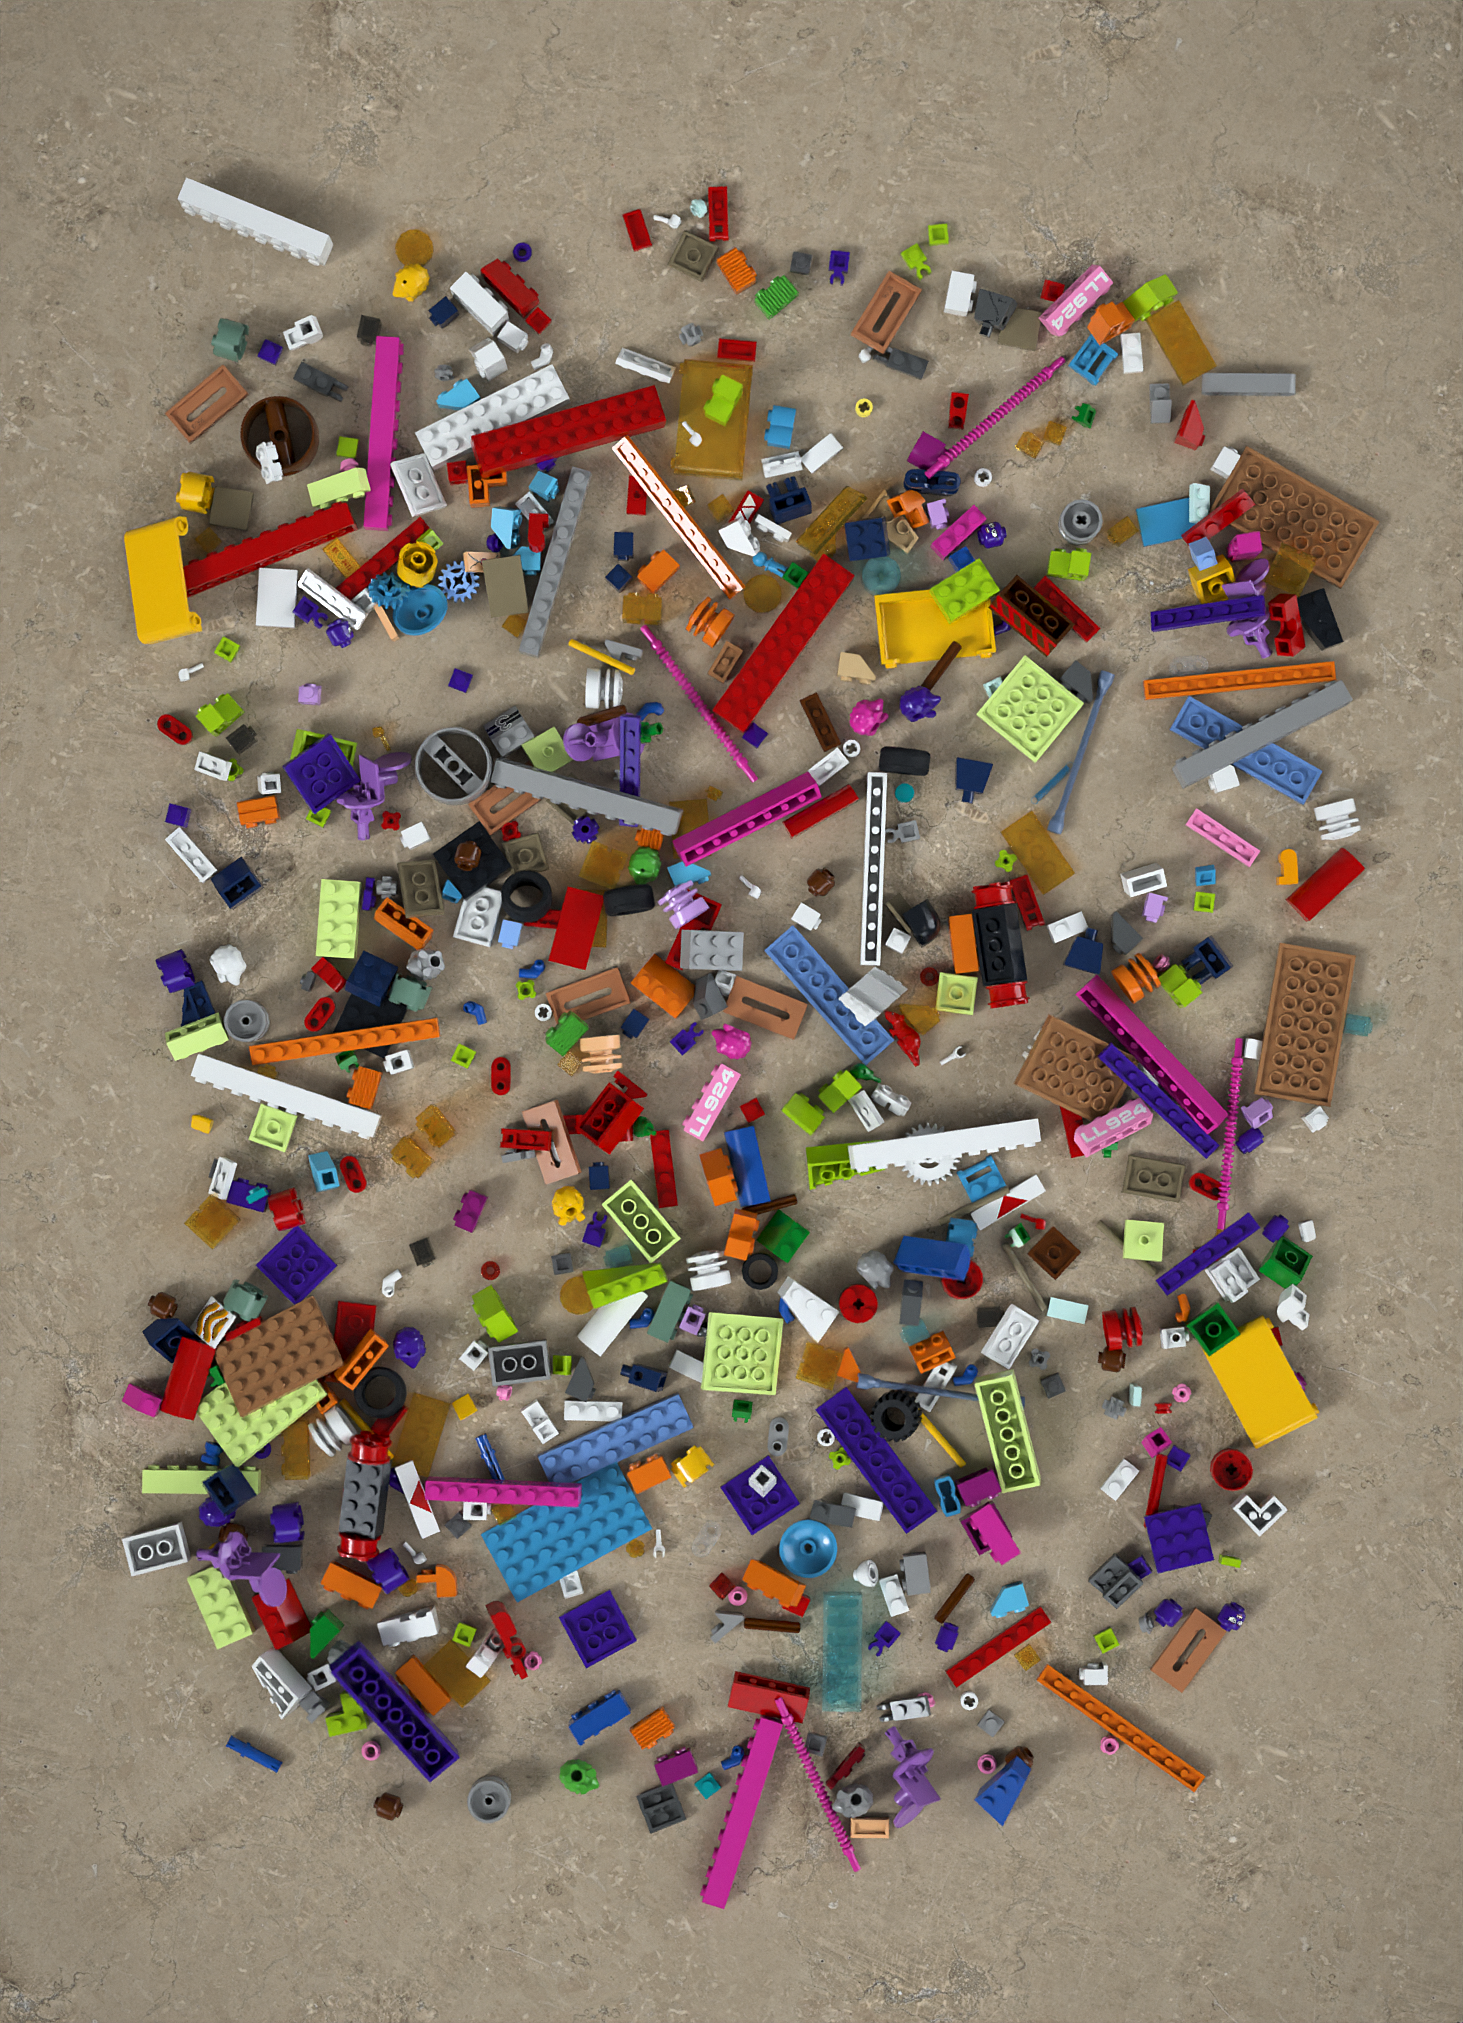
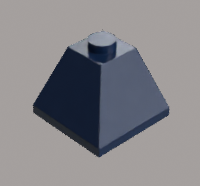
(165, 1336)

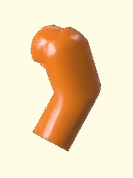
(1185, 1309)

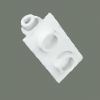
(781, 464)
(270, 471)
(884, 1094)

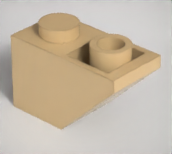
(854, 667)

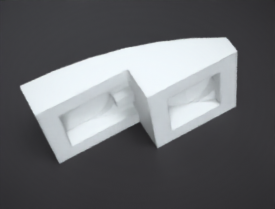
(821, 453)
(687, 1365)
(539, 1421)
(865, 1506)
(571, 1585)

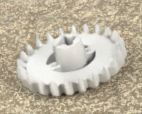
(929, 1173)

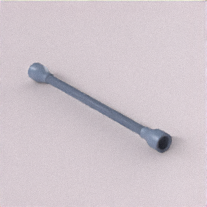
(1104, 681)
(866, 1382)

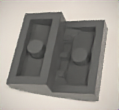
(1115, 1581)
(661, 1808)

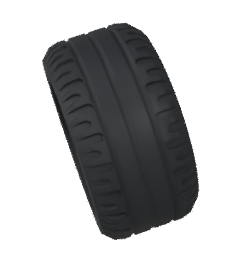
(904, 761)
(526, 878)
(629, 900)
(394, 1407)

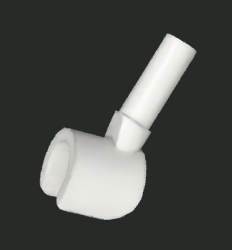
(673, 222)
(864, 355)
(695, 438)
(184, 673)
(755, 891)
(952, 1056)
(658, 1547)
(418, 1558)

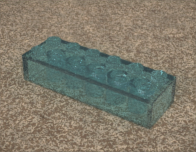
(842, 1651)

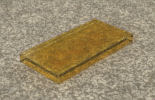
(1180, 343)
(831, 520)
(1037, 852)
(421, 1432)

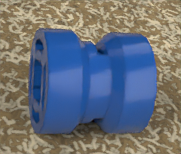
(212, 1451)

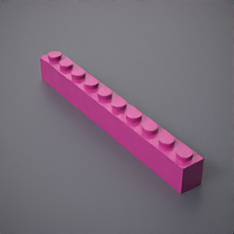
(382, 432)
(1152, 1054)
(742, 1811)

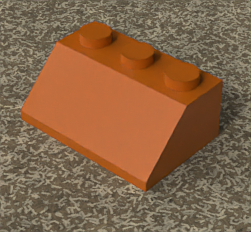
(664, 986)

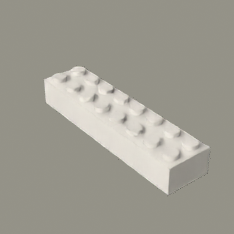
(255, 221)
(516, 403)

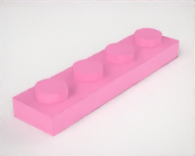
(1222, 837)

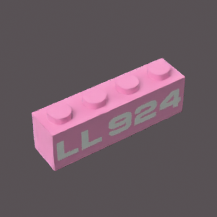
(1076, 300)
(712, 1101)
(1113, 1126)

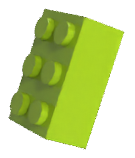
(964, 591)

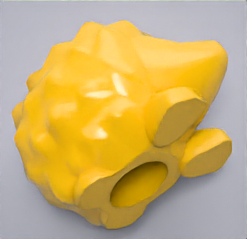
(411, 282)
(568, 1205)

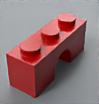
(1286, 610)

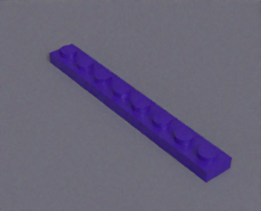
(1158, 1100)

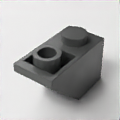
(1079, 681)

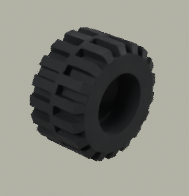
(886, 1426)

